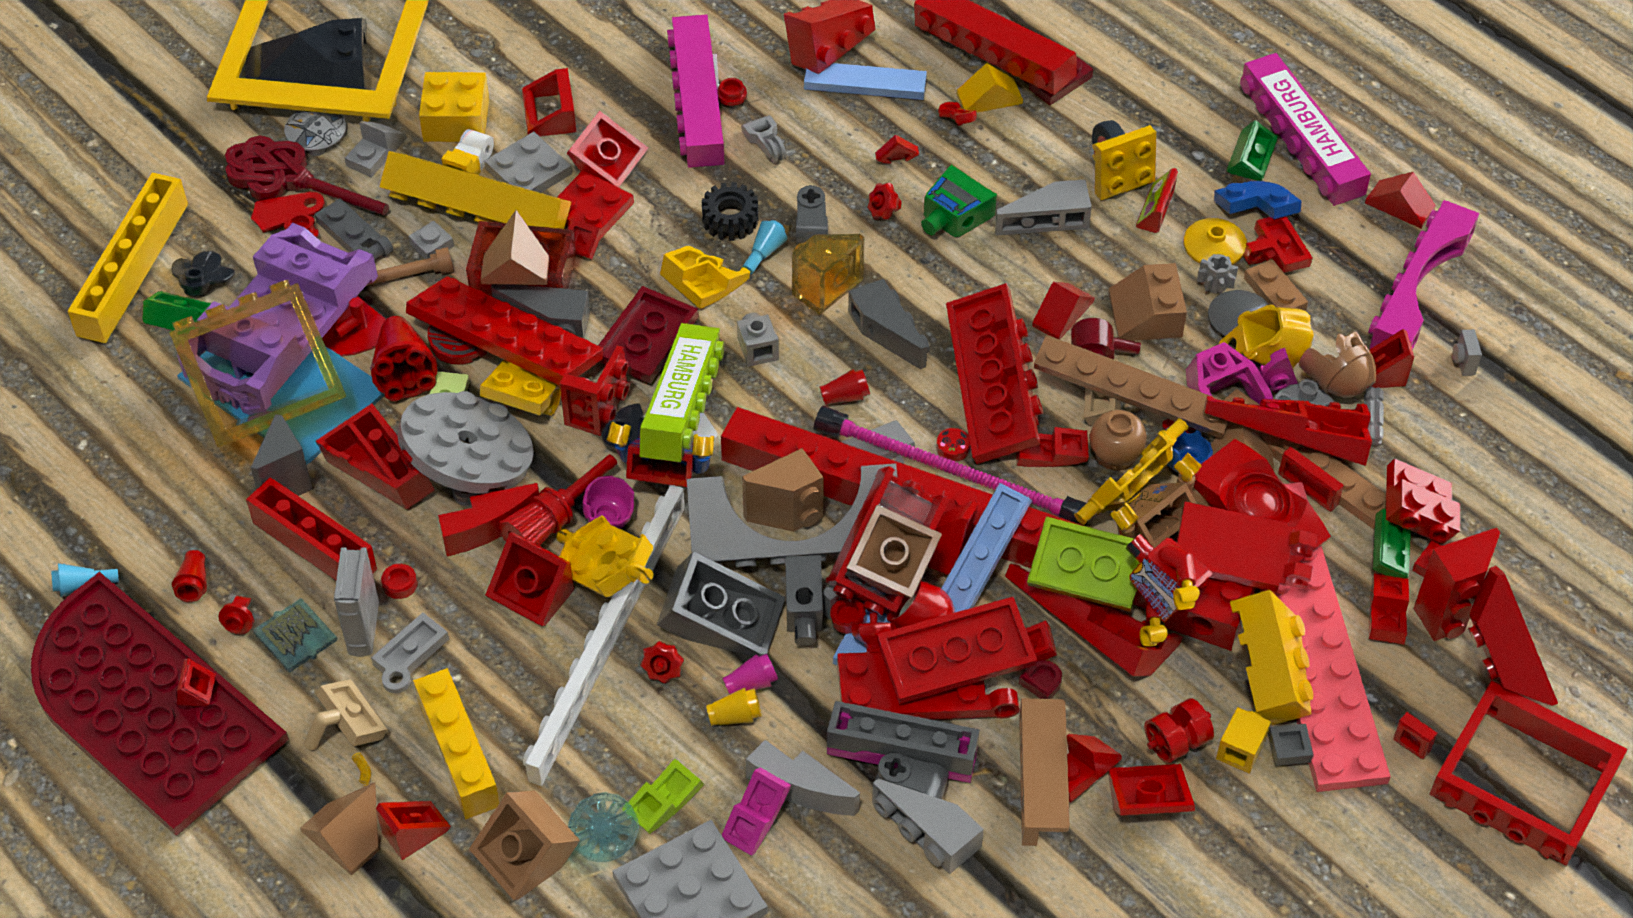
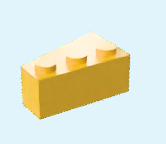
(1276, 656)

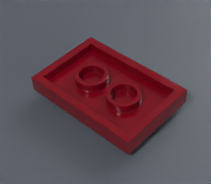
(647, 332)

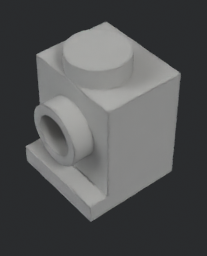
(756, 332)

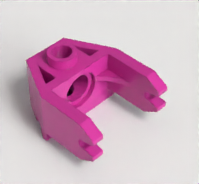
(1222, 367)

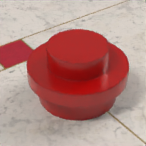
(732, 92)

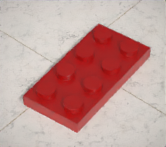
(956, 650)

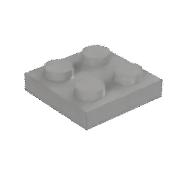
(529, 164)

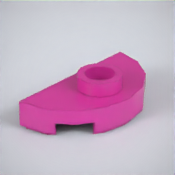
(1278, 372)

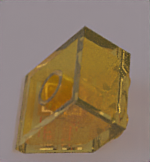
(827, 269)

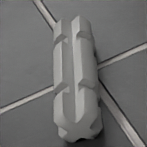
(1373, 399)

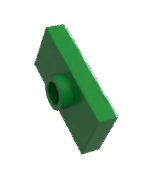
(1391, 547)

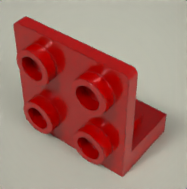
(592, 404)

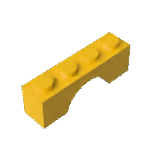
(457, 742)

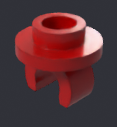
(236, 616)

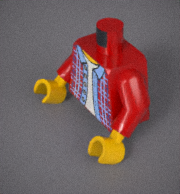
(1168, 582)

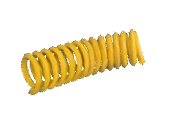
(362, 767)

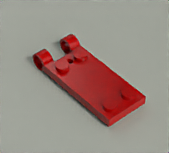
(866, 683)

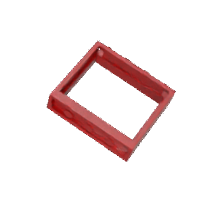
(1549, 729)

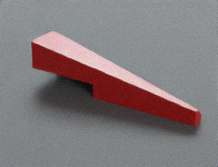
(1311, 425)
(1102, 626)

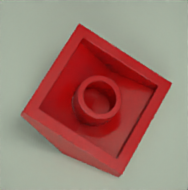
(606, 150)
(1150, 790)

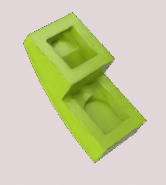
(665, 797)

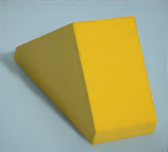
(989, 90)

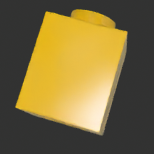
(1243, 739)

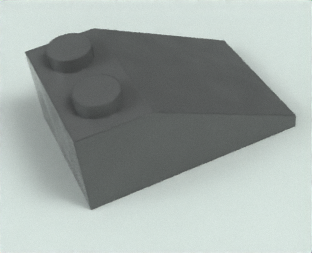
(720, 608)

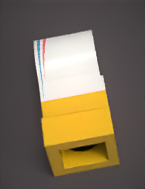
(470, 152)

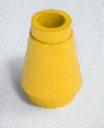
(735, 708)

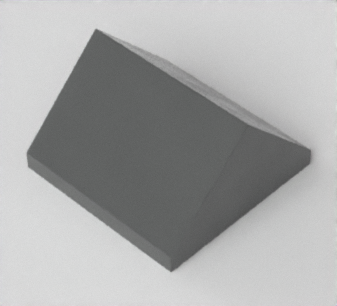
(281, 459)

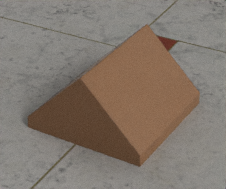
(893, 553)

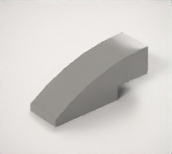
(810, 781)

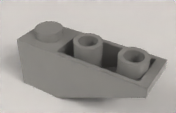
(934, 824)

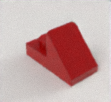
(1087, 762)

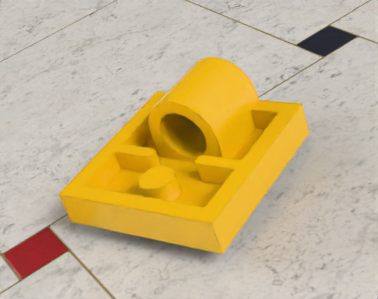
(521, 389)

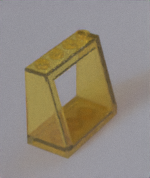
(250, 305)

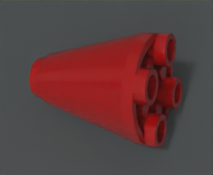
(402, 361)

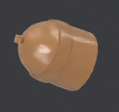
(1346, 374)

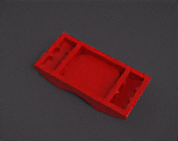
(1245, 483)

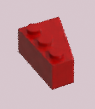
(827, 32)
(371, 454)

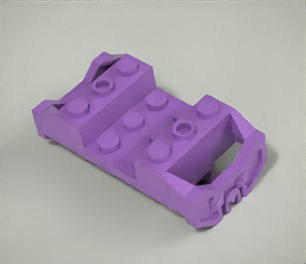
(273, 340)

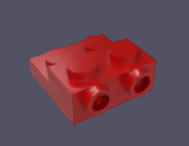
(1421, 502)

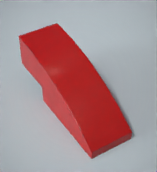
(480, 523)

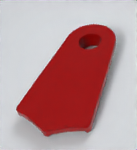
(274, 212)

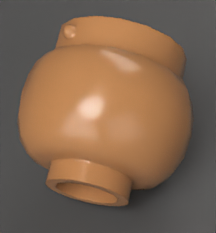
(1117, 439)

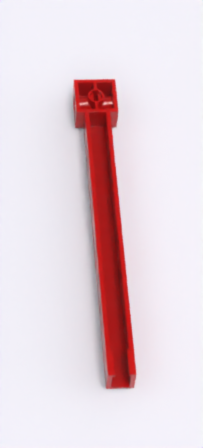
(758, 440)

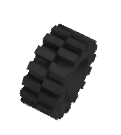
(727, 198)

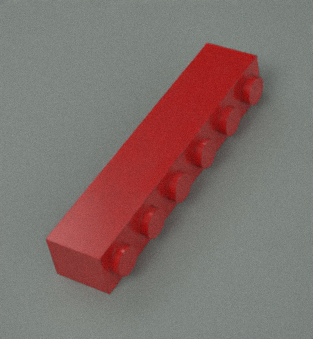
(998, 41)

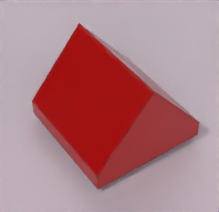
(195, 685)

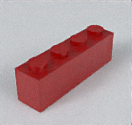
(303, 527)

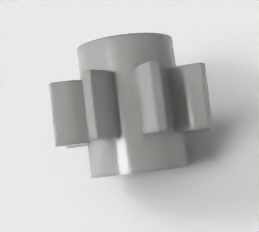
(1217, 273)

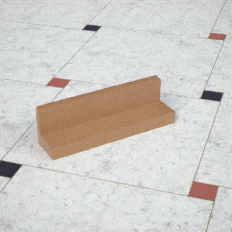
(1043, 768)

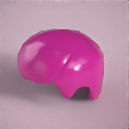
(609, 498)

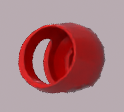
(928, 604)

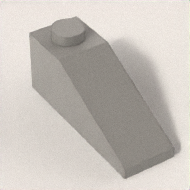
(1051, 208)

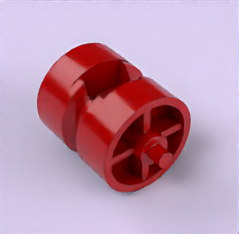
(1175, 732)

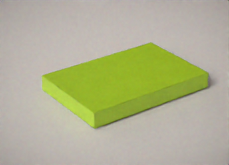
(1084, 564)

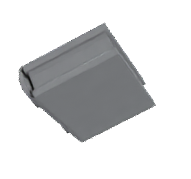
(356, 601)

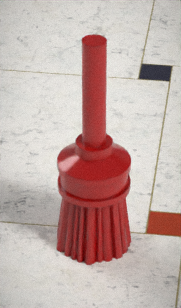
(551, 508)

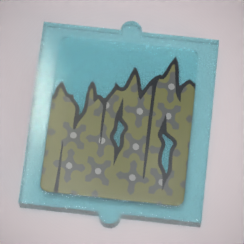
(295, 635)

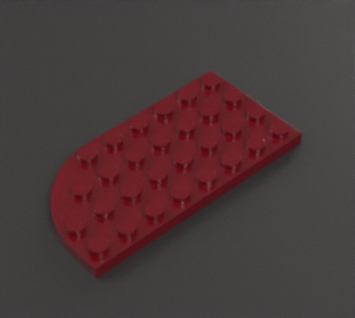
(112, 687)

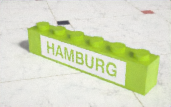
(681, 393)

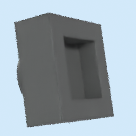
(1290, 744)

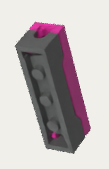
(872, 733)

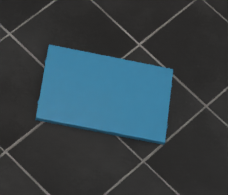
(307, 378)

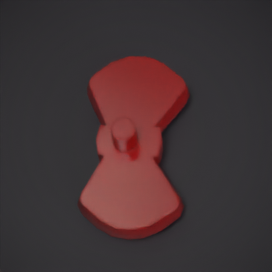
(955, 112)

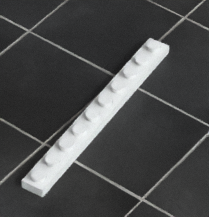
(598, 646)

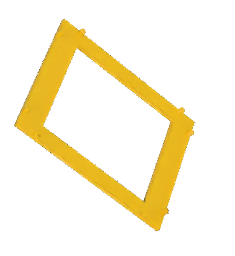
(237, 91)

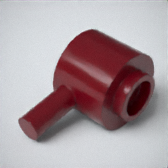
(1098, 337)

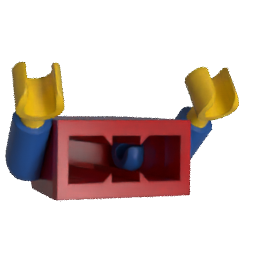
(657, 470)

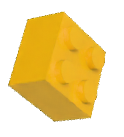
(452, 105)

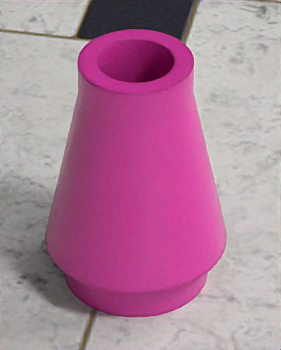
(754, 673)

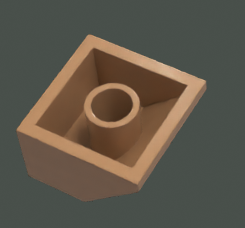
(1149, 304)
(784, 493)
(523, 843)

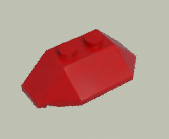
(1507, 641)

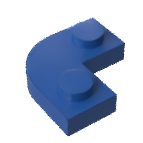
(1268, 196)

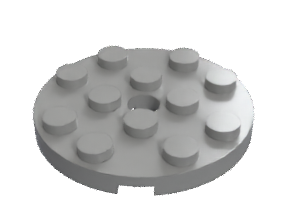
(497, 450)

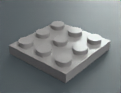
(690, 879)

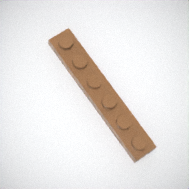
(1127, 384)
(1358, 494)

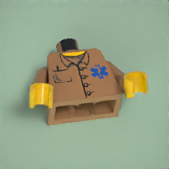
(1158, 507)

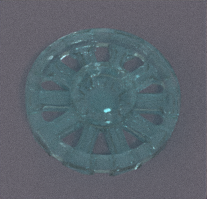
(604, 826)

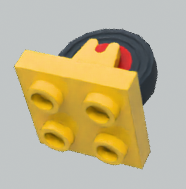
(1122, 158)

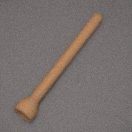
(438, 262)

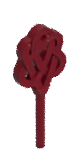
(270, 170)

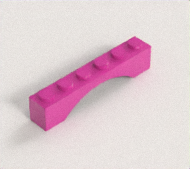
(1445, 239)

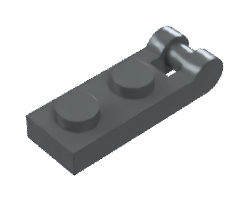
(352, 230)

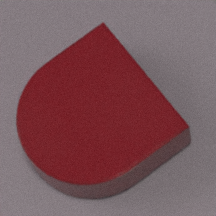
(1042, 680)

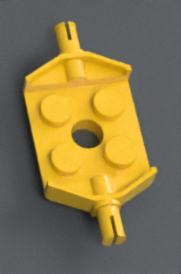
(1114, 494)
(599, 544)

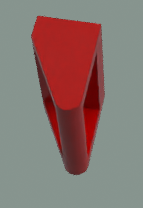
(558, 122)

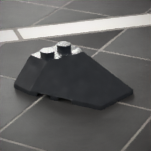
(314, 56)

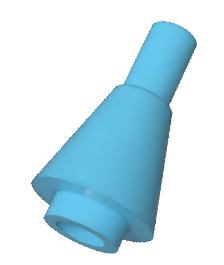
(768, 239)
(71, 577)

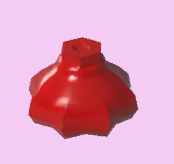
(883, 201)
(868, 632)
(662, 662)

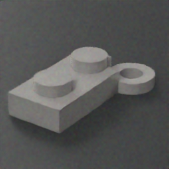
(409, 651)

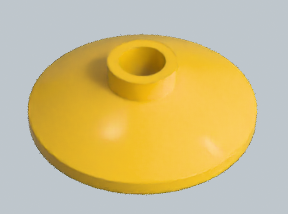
(1214, 237)

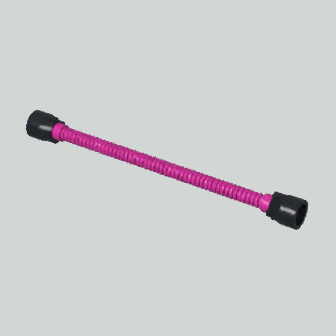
(837, 424)

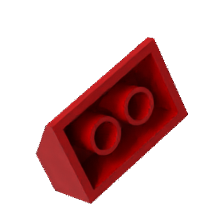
(1453, 583)

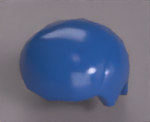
(1193, 444)

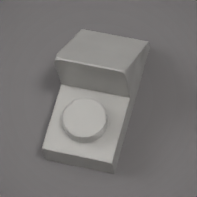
(373, 148)

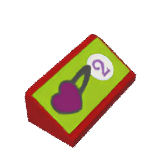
(1157, 202)

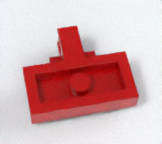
(1278, 242)

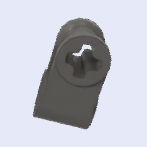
(811, 213)
(914, 774)

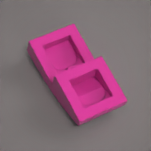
(756, 811)

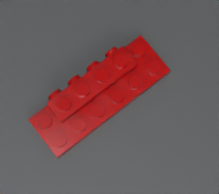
(994, 373)

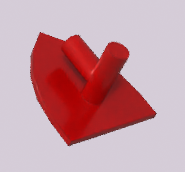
(355, 329)

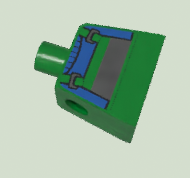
(957, 204)

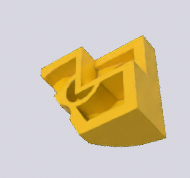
(700, 276)

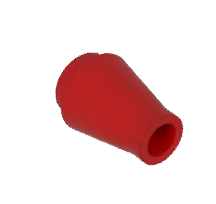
(846, 388)
(190, 578)

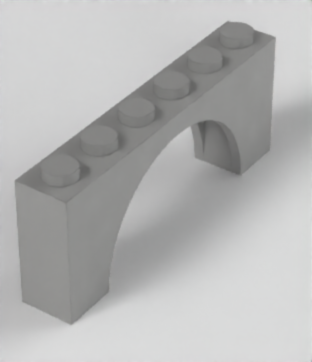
(724, 537)

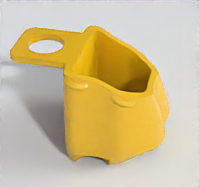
(1269, 330)

